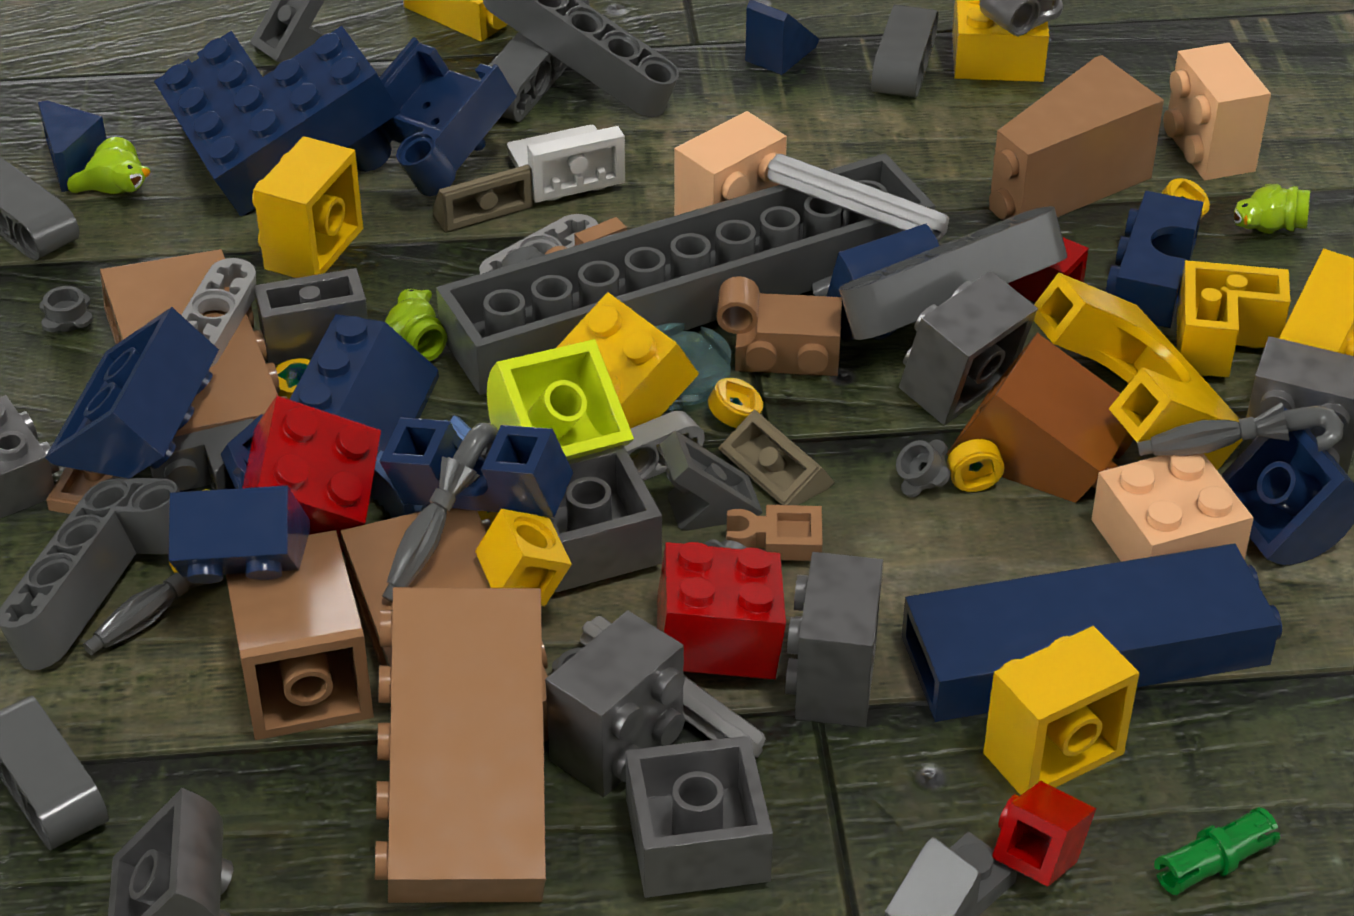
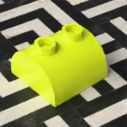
(561, 392)

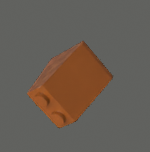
(1050, 422)

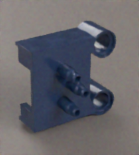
(439, 117)

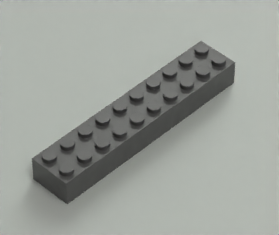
(662, 268)

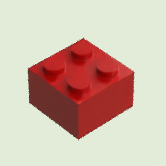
(320, 459)
(723, 608)

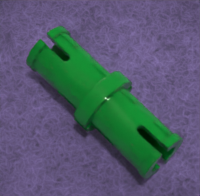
(1217, 850)

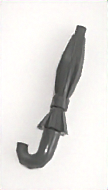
(1275, 423)
(426, 530)
(138, 612)

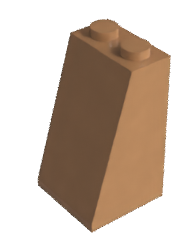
(1077, 143)
(302, 644)

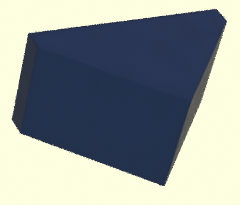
(775, 38)
(70, 137)

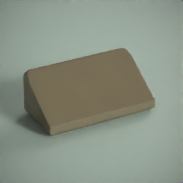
(484, 198)
(775, 461)

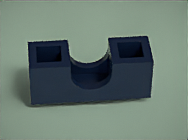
(1154, 254)
(520, 474)

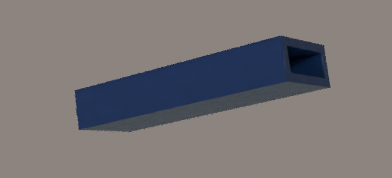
(1163, 613)

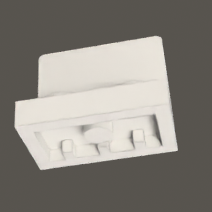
(571, 160)

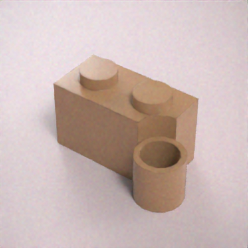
(780, 330)

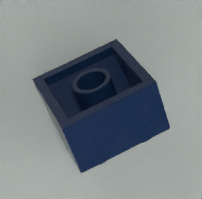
(236, 533)

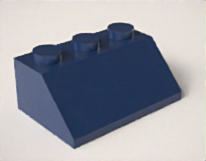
(367, 375)
(137, 400)

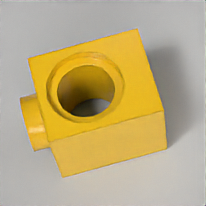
(523, 553)

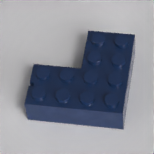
(250, 121)

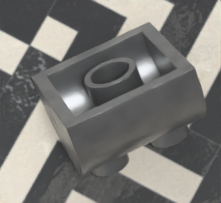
(173, 863)

